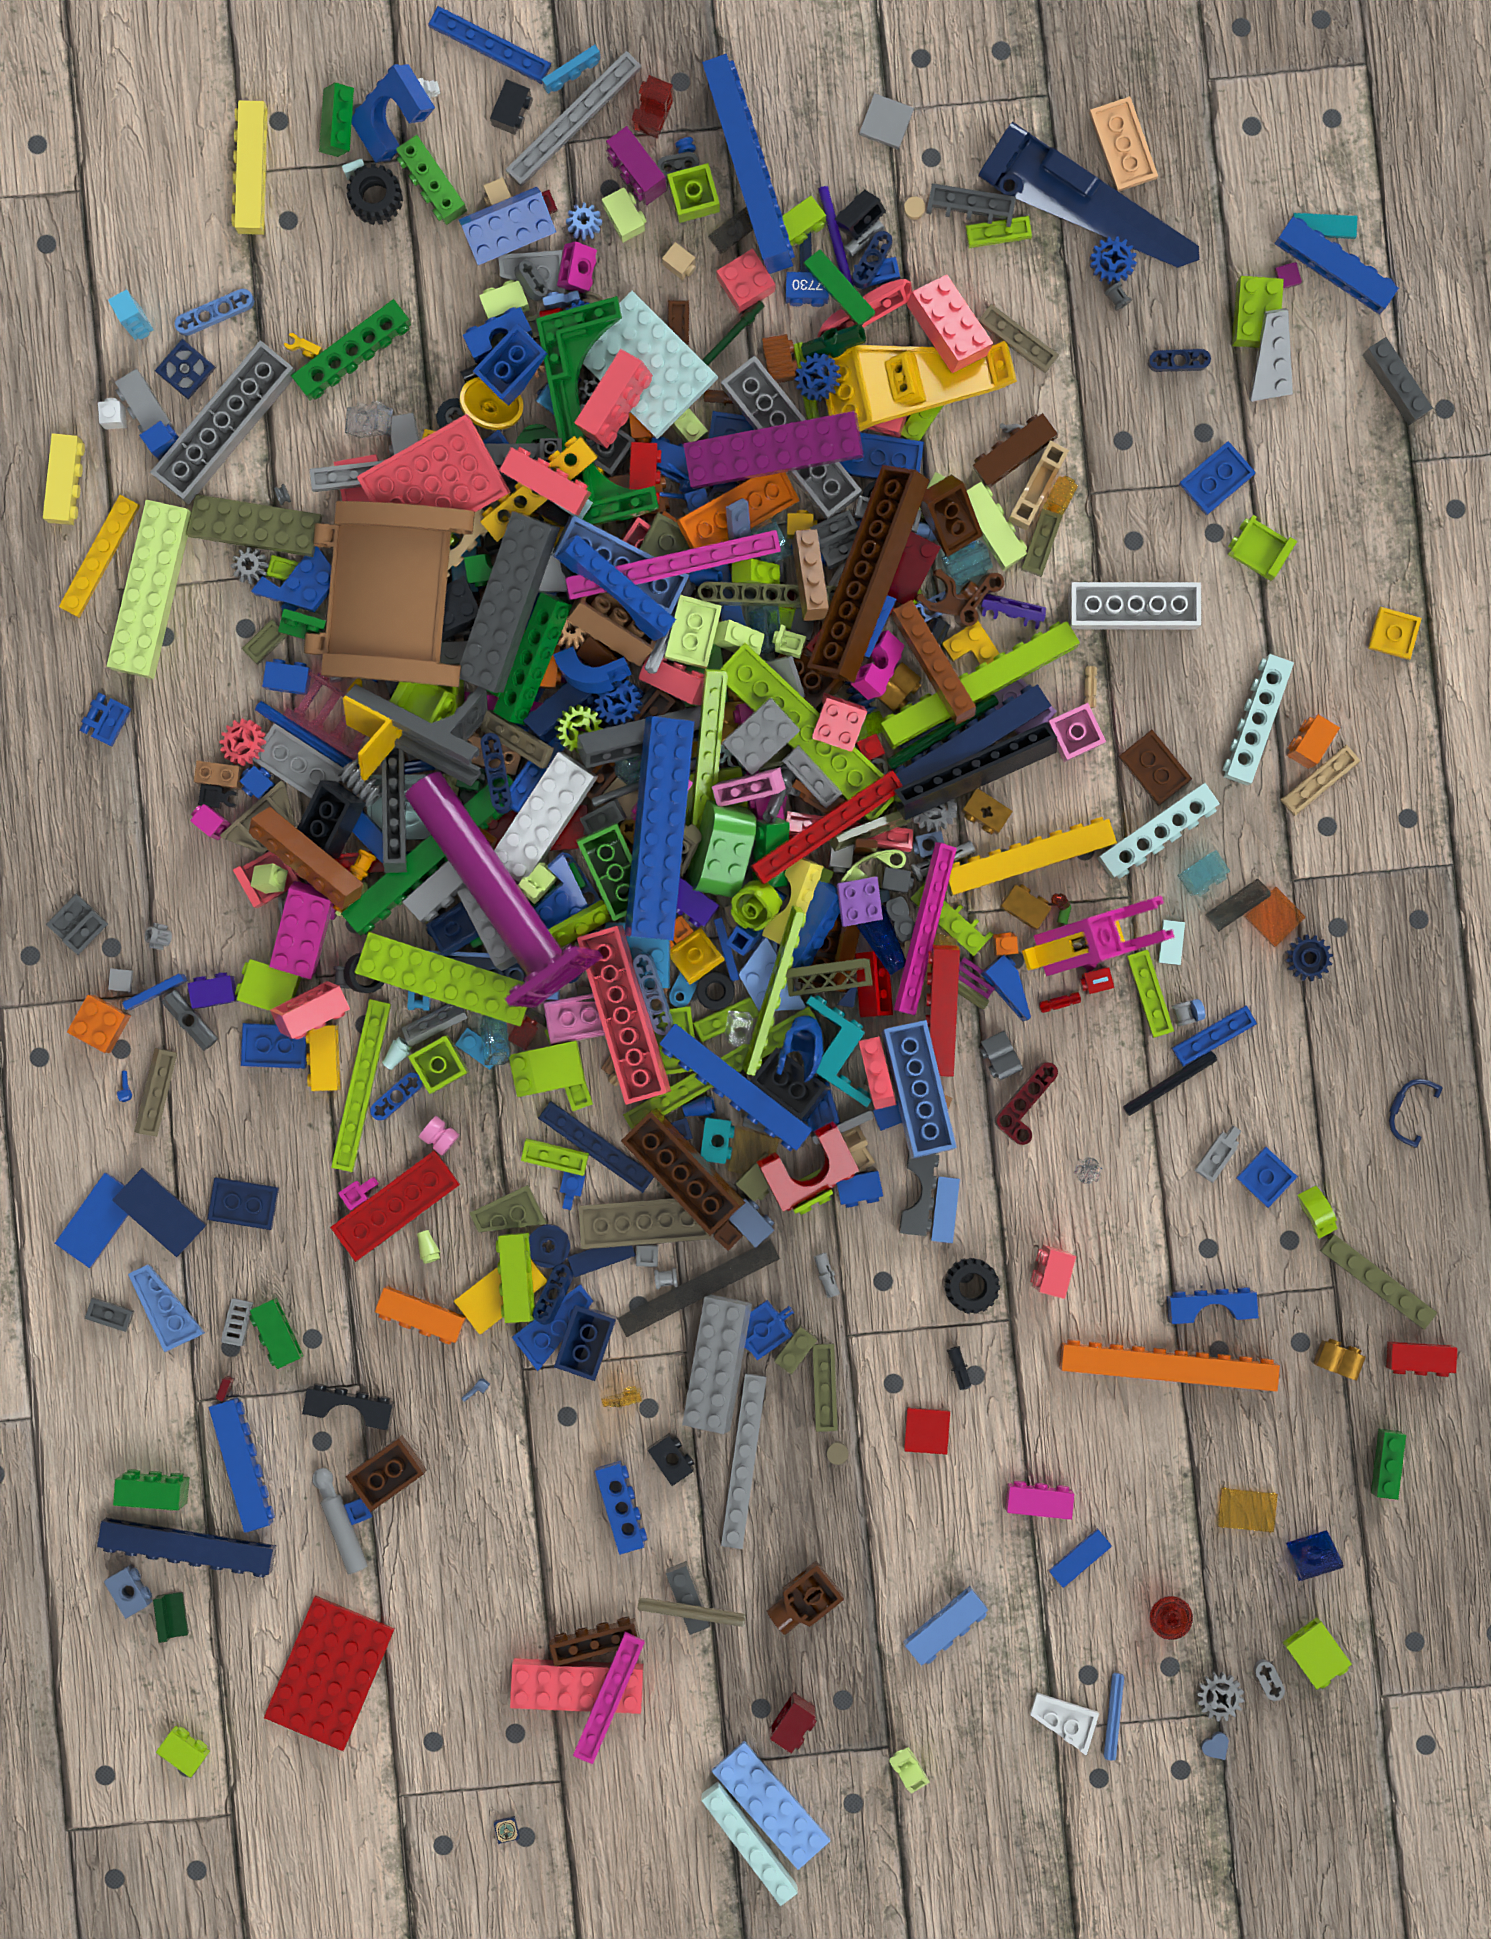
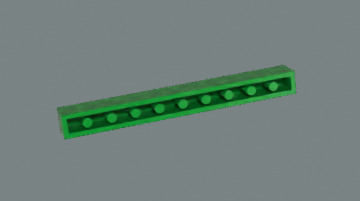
(421, 863)

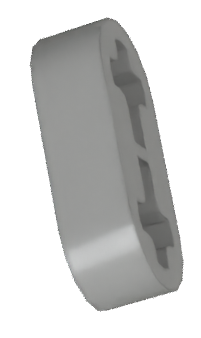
(1264, 1682)

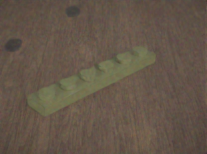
(1378, 1281)

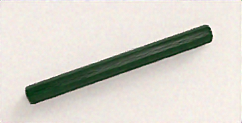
(938, 734)

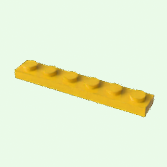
(99, 556)

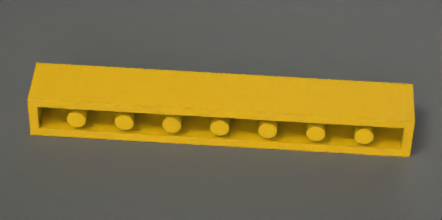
(1032, 856)

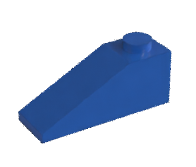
(1006, 982)

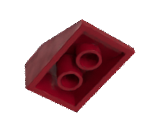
(913, 568)

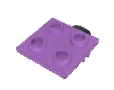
(861, 901)

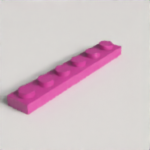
(608, 1698)

